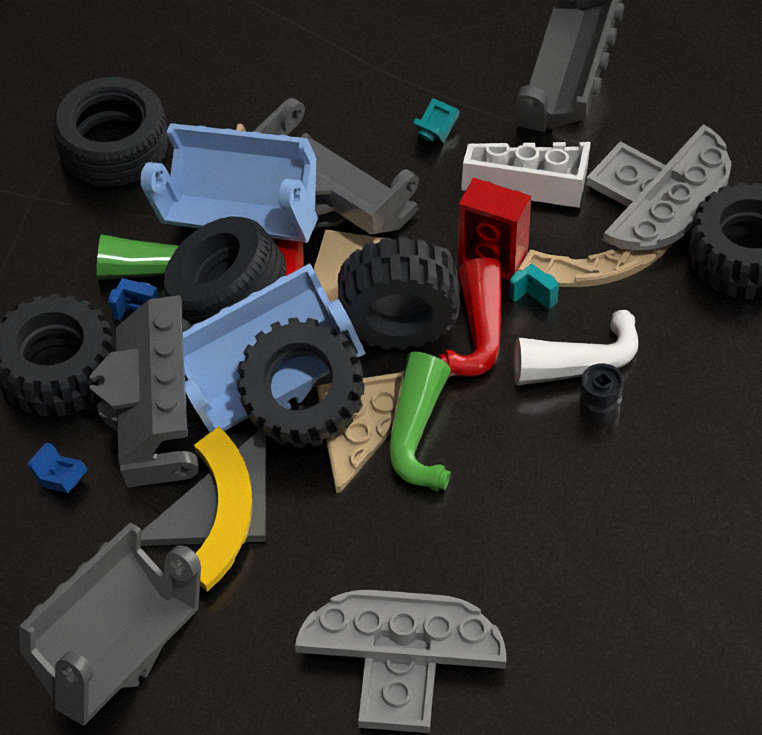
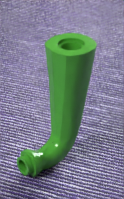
(131, 258)
(418, 392)

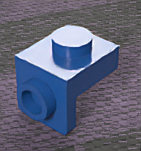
(131, 296)
(54, 470)

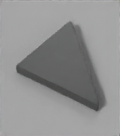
(195, 512)

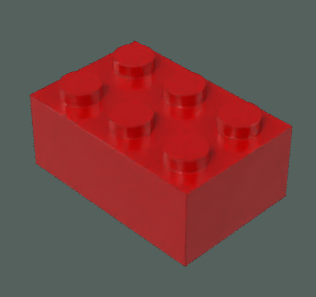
(494, 225)

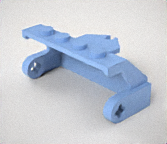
(235, 175)
(218, 345)

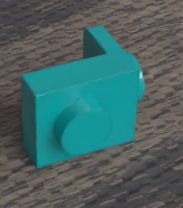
(436, 121)
(537, 284)

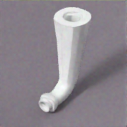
(551, 361)

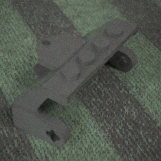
(569, 63)
(344, 189)
(146, 393)
(109, 623)

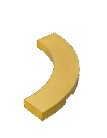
(233, 509)

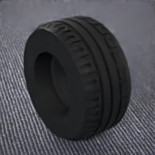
(222, 266)

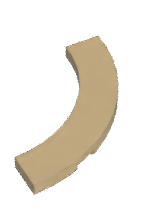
(595, 270)

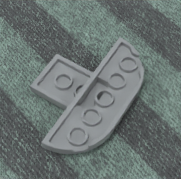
(658, 195)
(401, 643)

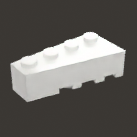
(545, 173)

